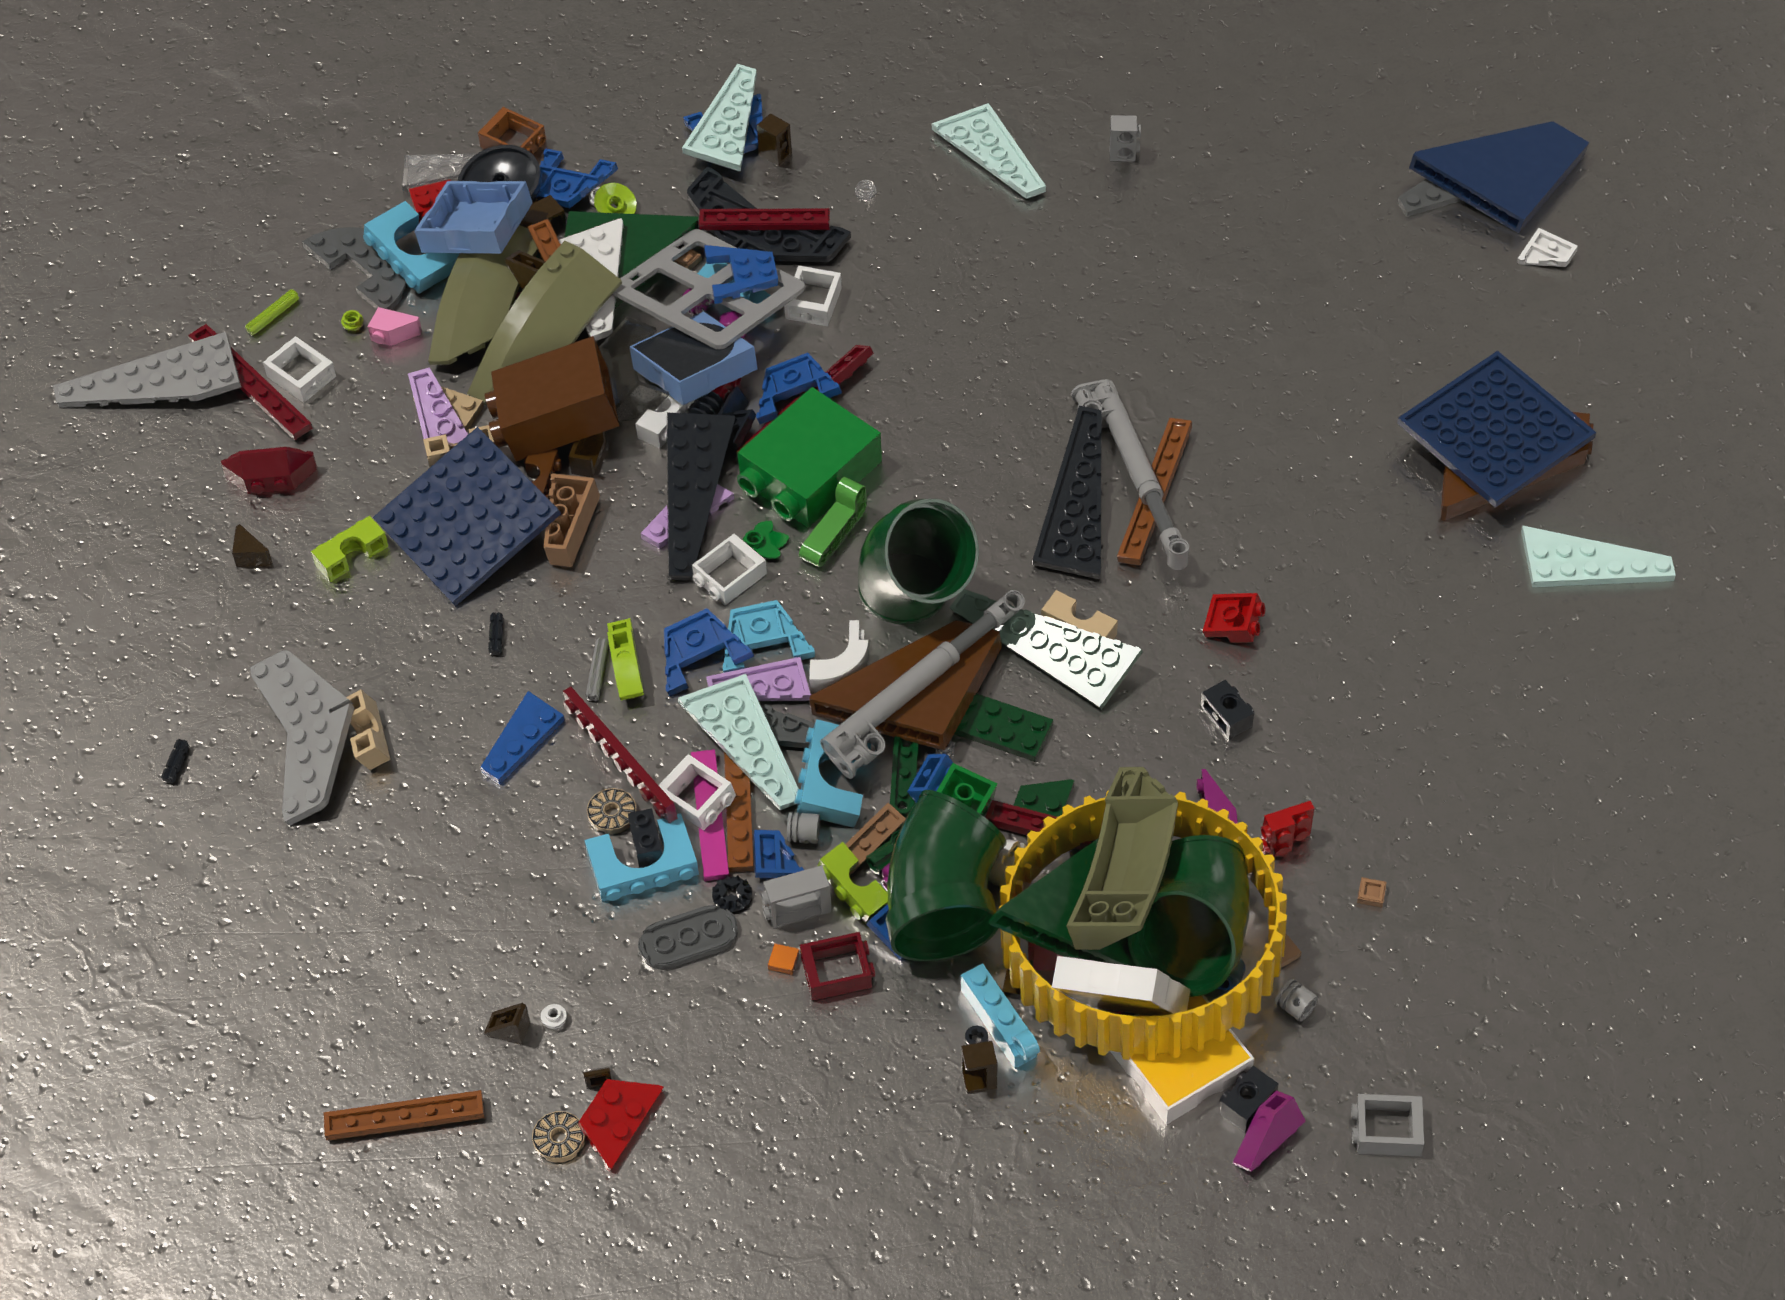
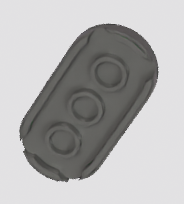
(687, 937)

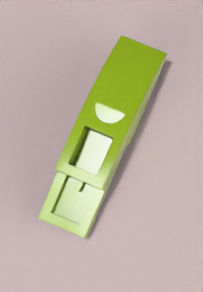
(625, 659)

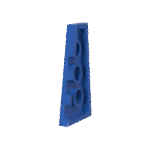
(522, 736)

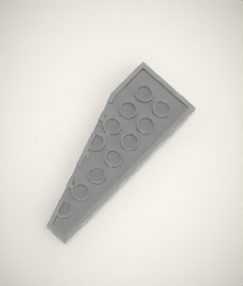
(183, 372)

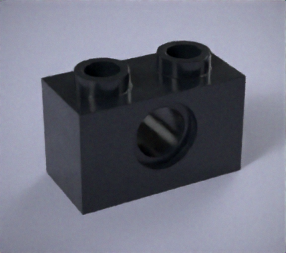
(1229, 721)
(645, 837)
(1241, 1110)

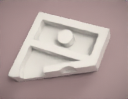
(1547, 250)

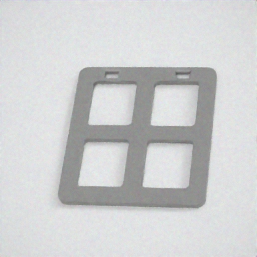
(702, 289)

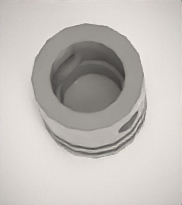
(803, 828)
(1296, 1000)

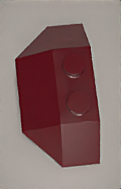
(269, 469)

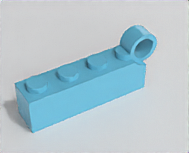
(999, 1016)

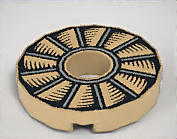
(610, 799)
(555, 1123)

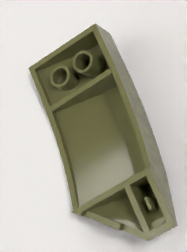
(476, 300)
(547, 312)
(1126, 861)

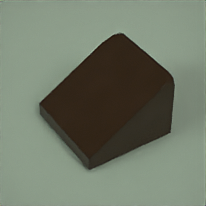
(596, 1077)

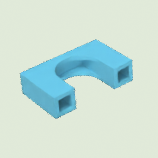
(417, 270)
(815, 793)
(619, 880)

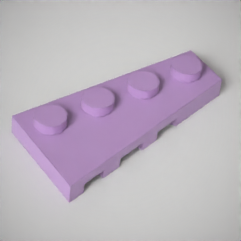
(772, 681)

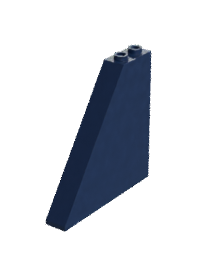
(1505, 172)

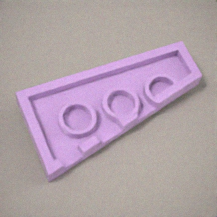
(434, 408)
(656, 531)

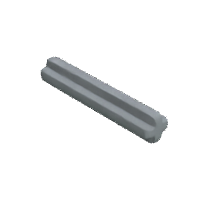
(597, 669)

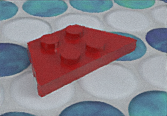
(616, 1116)

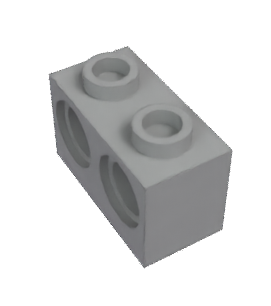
(1123, 138)

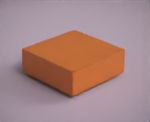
(783, 959)

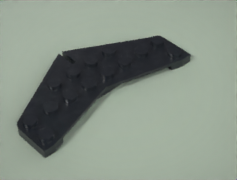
(712, 192)

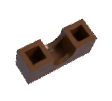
(541, 467)

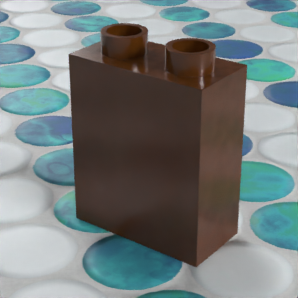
(552, 399)

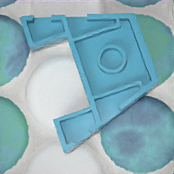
(765, 626)

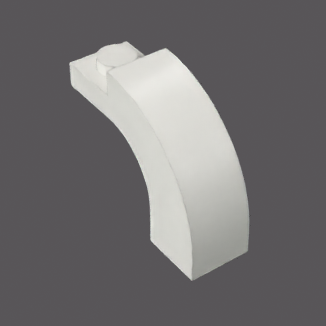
(854, 658)

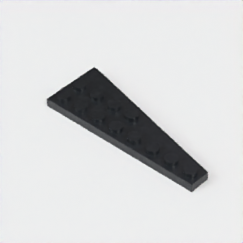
(693, 469)
(1073, 520)

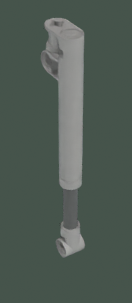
(1105, 397)
(851, 737)

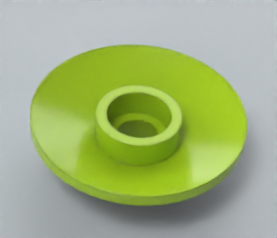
(615, 194)

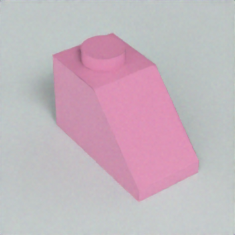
(393, 327)

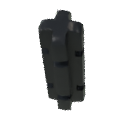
(495, 633)
(175, 761)

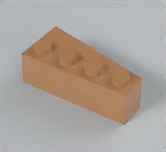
(576, 500)

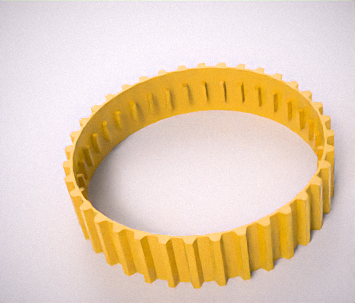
(1145, 1033)

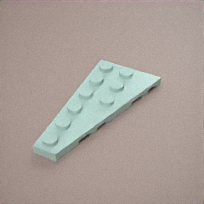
(724, 126)
(989, 143)
(1574, 561)
(739, 727)

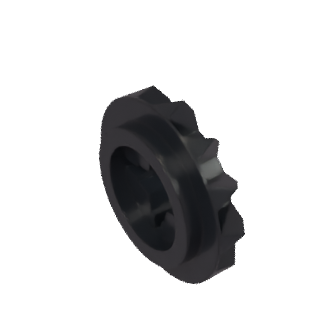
(731, 902)

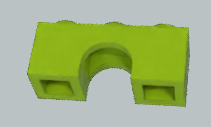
(363, 537)
(863, 900)

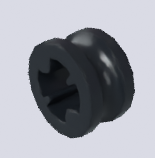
(975, 1030)

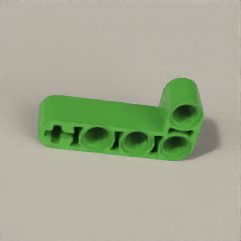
(836, 524)

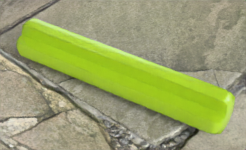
(271, 312)

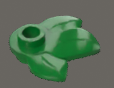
(767, 541)

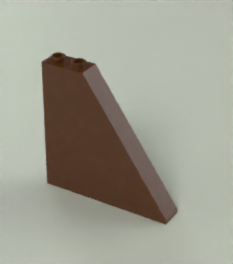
(932, 713)

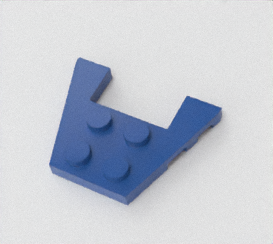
(755, 117)
(570, 186)
(750, 270)
(790, 379)
(695, 639)

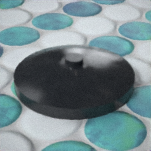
(504, 164)

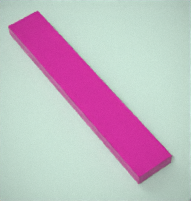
(712, 838)

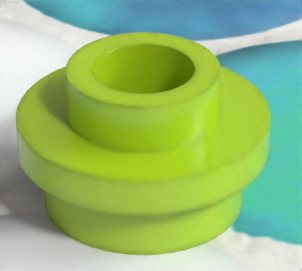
(352, 320)

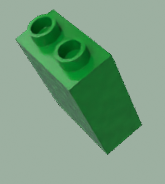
(806, 455)

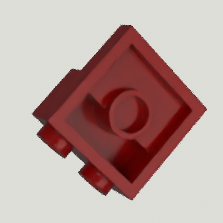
(425, 196)
(1234, 617)
(1285, 826)

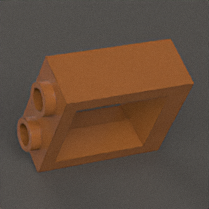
(506, 119)

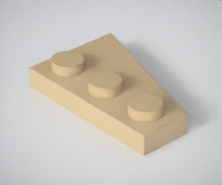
(465, 406)

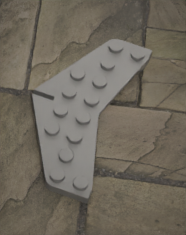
(316, 730)

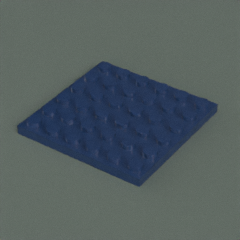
(1496, 428)
(466, 516)

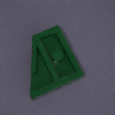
(1045, 797)

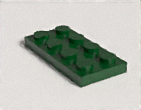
(1005, 727)

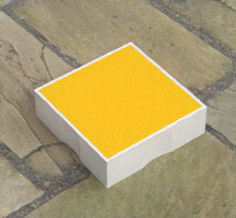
(1120, 987)
(1183, 1082)

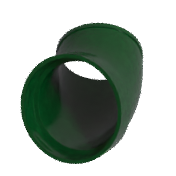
(920, 528)
(941, 880)
(1197, 915)

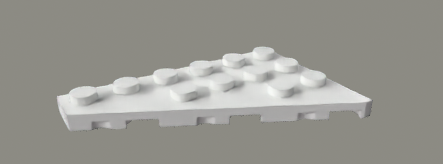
(605, 246)

